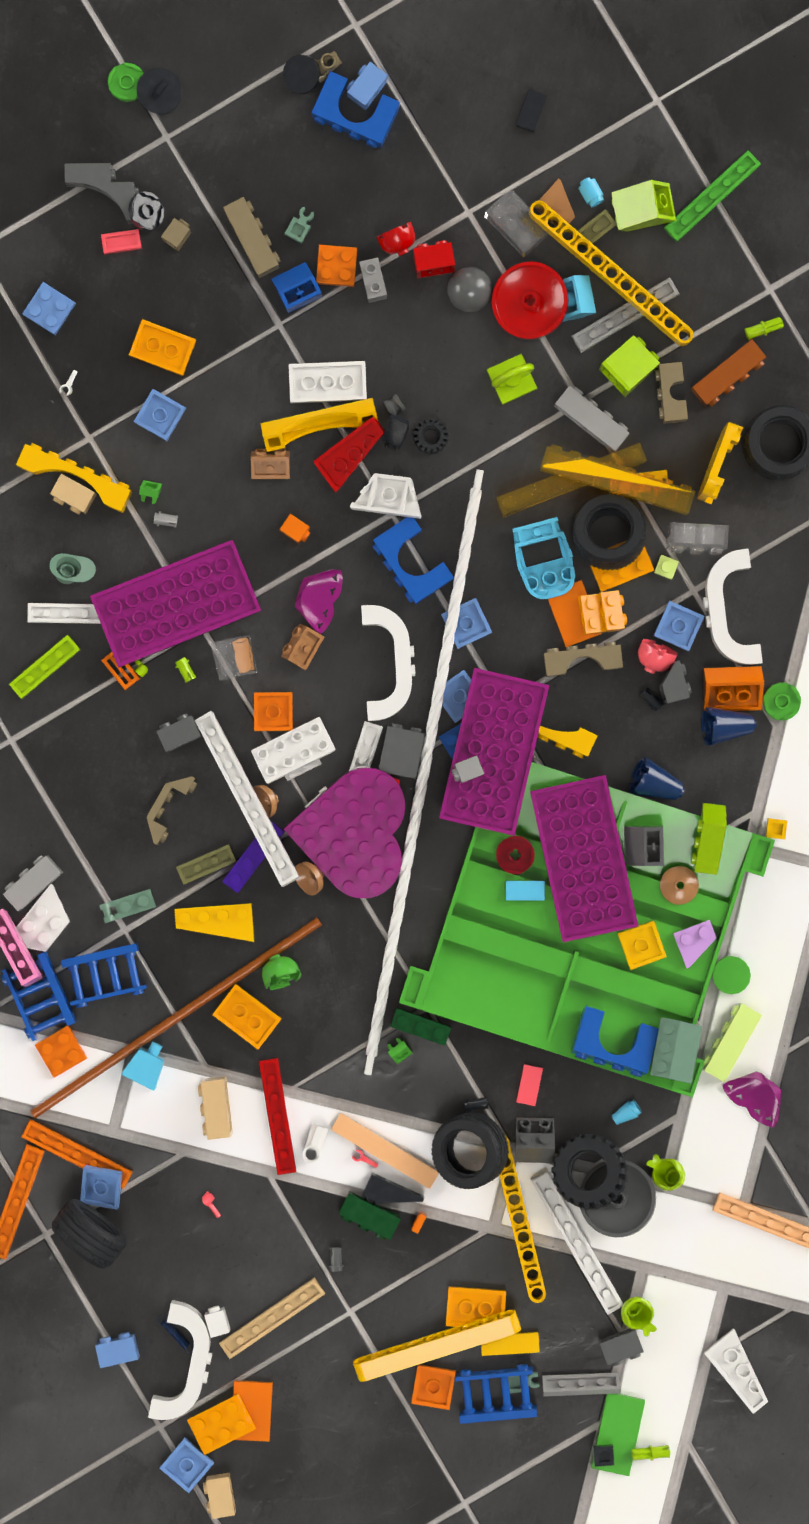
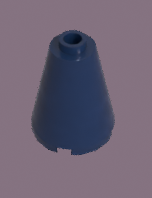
(725, 725)
(655, 781)

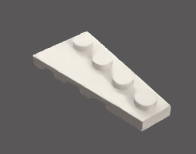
(735, 1367)

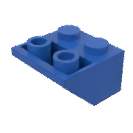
(297, 287)

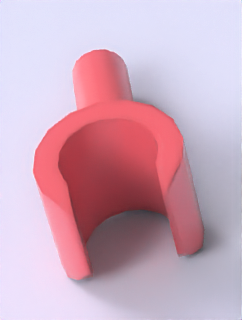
(365, 1159)
(207, 1198)

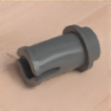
(336, 1259)

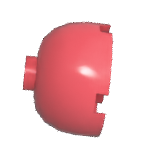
(655, 657)

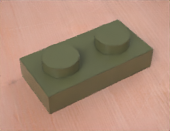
(598, 227)

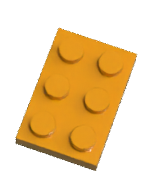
(162, 347)
(611, 578)
(247, 1016)
(473, 1304)
(221, 1424)

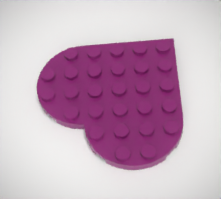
(352, 832)

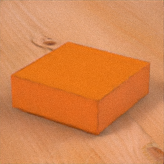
(418, 1222)

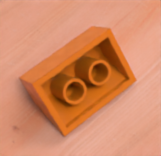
(733, 688)

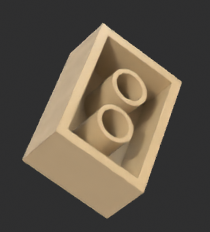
(215, 1108)

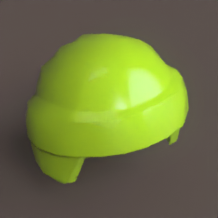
(667, 1173)
(638, 1314)

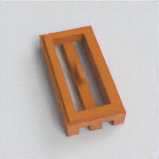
(130, 682)

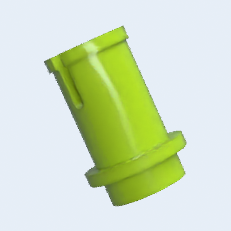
(185, 668)

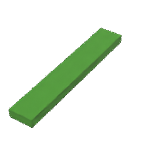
(712, 196)

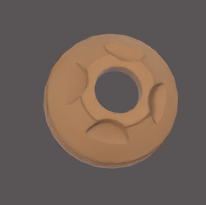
(263, 793)
(310, 878)

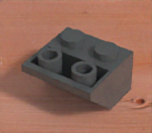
(673, 686)
(644, 845)
(534, 1140)

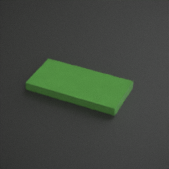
(620, 1427)

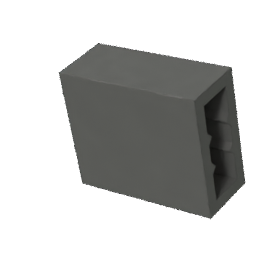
(402, 751)

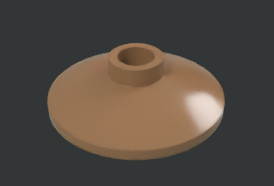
(671, 878)

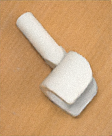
(69, 383)

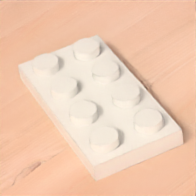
(327, 382)

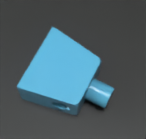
(146, 1066)

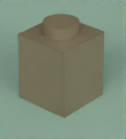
(176, 233)

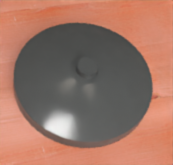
(630, 1210)

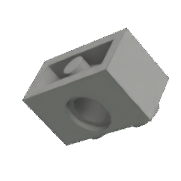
(373, 280)

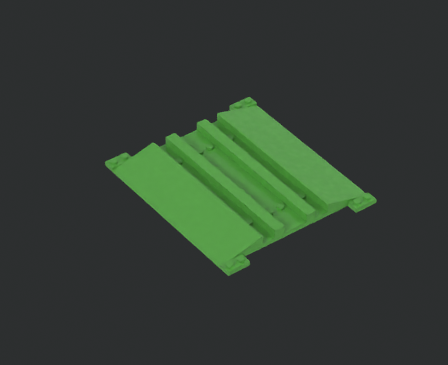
(514, 976)

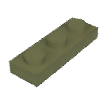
(206, 864)

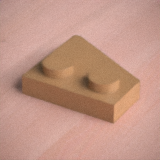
(558, 201)

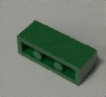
(420, 1026)
(369, 1216)

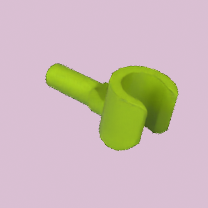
(141, 669)

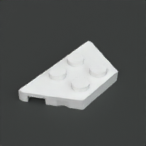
(388, 496)
(43, 921)

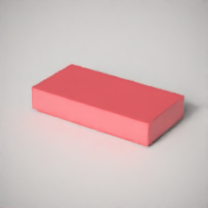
(121, 241)
(529, 1085)

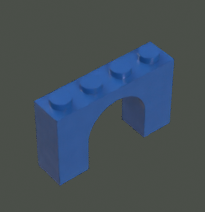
(372, 131)
(417, 587)
(588, 1045)

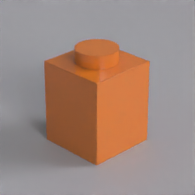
(295, 529)

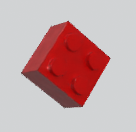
(434, 259)

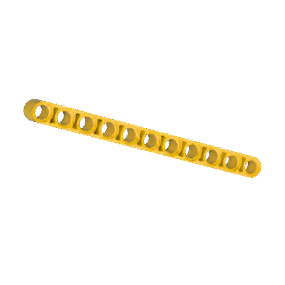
(606, 264)

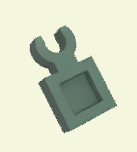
(298, 227)
(515, 1386)

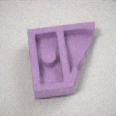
(694, 941)

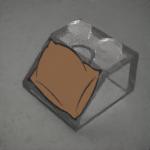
(234, 658)

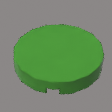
(124, 80)
(781, 701)
(731, 975)

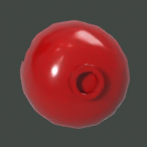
(397, 239)

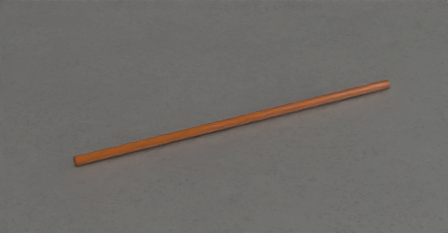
(175, 1018)

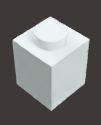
(217, 1321)

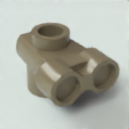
(324, 67)

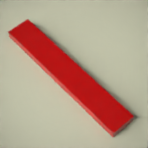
(277, 1116)

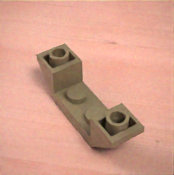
(157, 830)

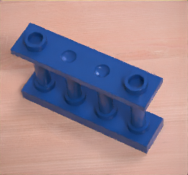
(110, 957)
(58, 998)
(489, 1413)

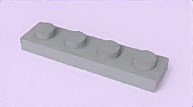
(581, 1384)

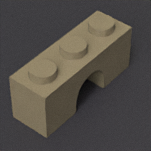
(671, 410)

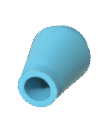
(627, 1112)

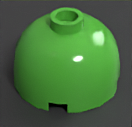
(279, 972)

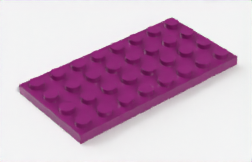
(175, 603)
(502, 731)
(584, 858)

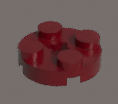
(506, 861)

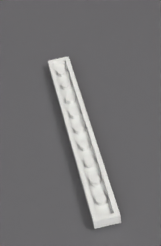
(247, 799)

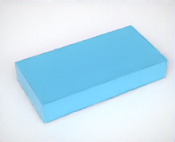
(525, 890)

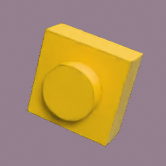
(776, 828)

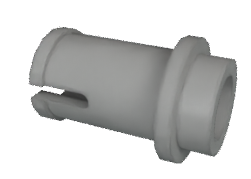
(165, 519)

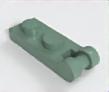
(128, 905)

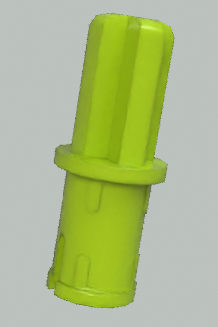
(764, 328)
(651, 1453)

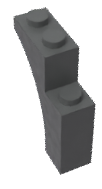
(100, 178)

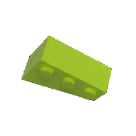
(710, 839)

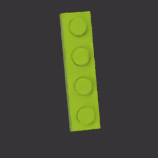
(44, 667)

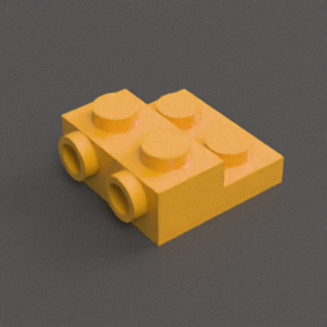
(602, 612)

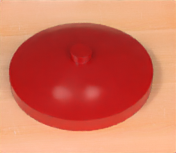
(530, 300)

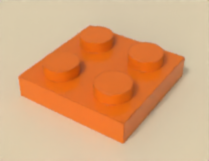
(336, 265)
(273, 711)
(61, 1051)
(433, 1387)

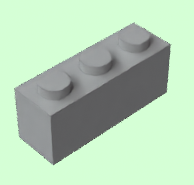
(32, 882)

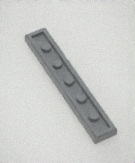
(621, 317)

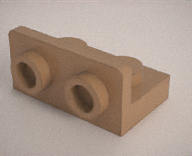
(270, 464)
(302, 646)

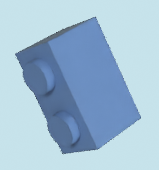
(367, 85)
(117, 1350)

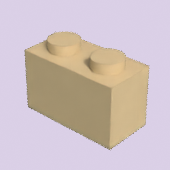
(73, 494)
(220, 1495)

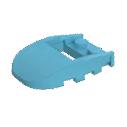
(548, 578)

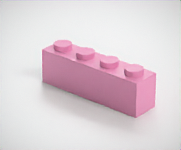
(17, 952)

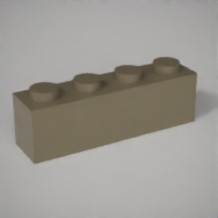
(251, 238)

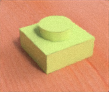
(666, 567)

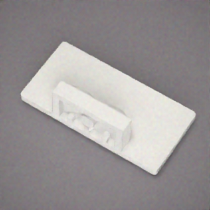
(294, 751)

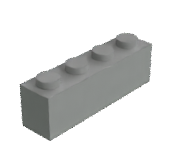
(592, 419)
(467, 770)

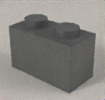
(179, 733)
(621, 1346)

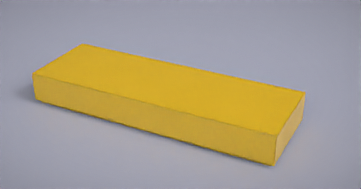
(512, 1344)

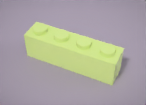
(732, 1041)

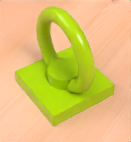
(512, 379)

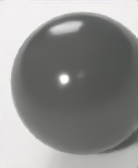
(469, 289)

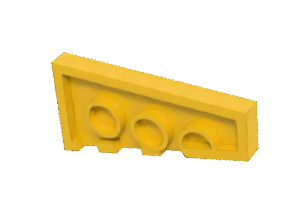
(223, 920)

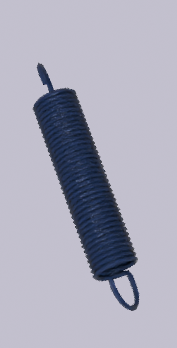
(175, 1334)

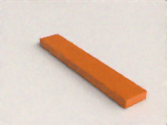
(70, 1150)
(18, 1196)

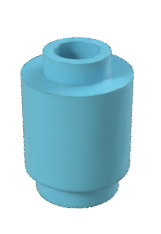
(591, 192)

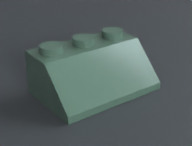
(676, 1050)

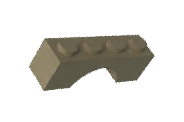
(607, 656)

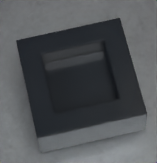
(603, 1455)

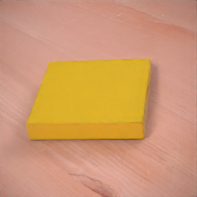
(641, 945)

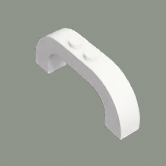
(715, 606)
(380, 616)
(172, 1407)

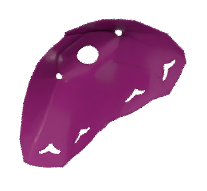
(315, 598)
(757, 1094)

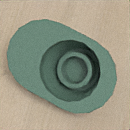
(72, 568)

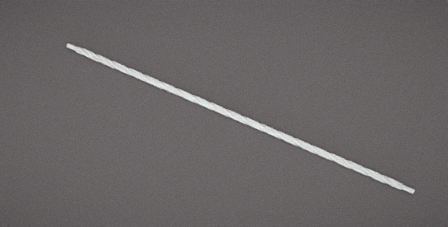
(423, 772)

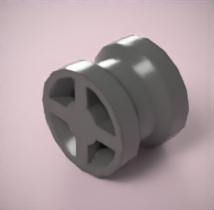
(394, 405)

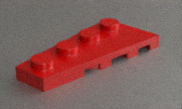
(347, 454)

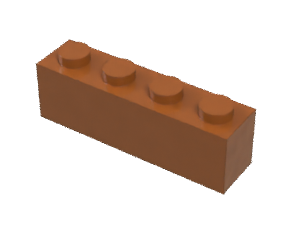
(728, 373)

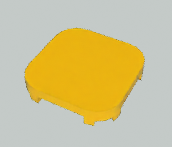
(712, 483)

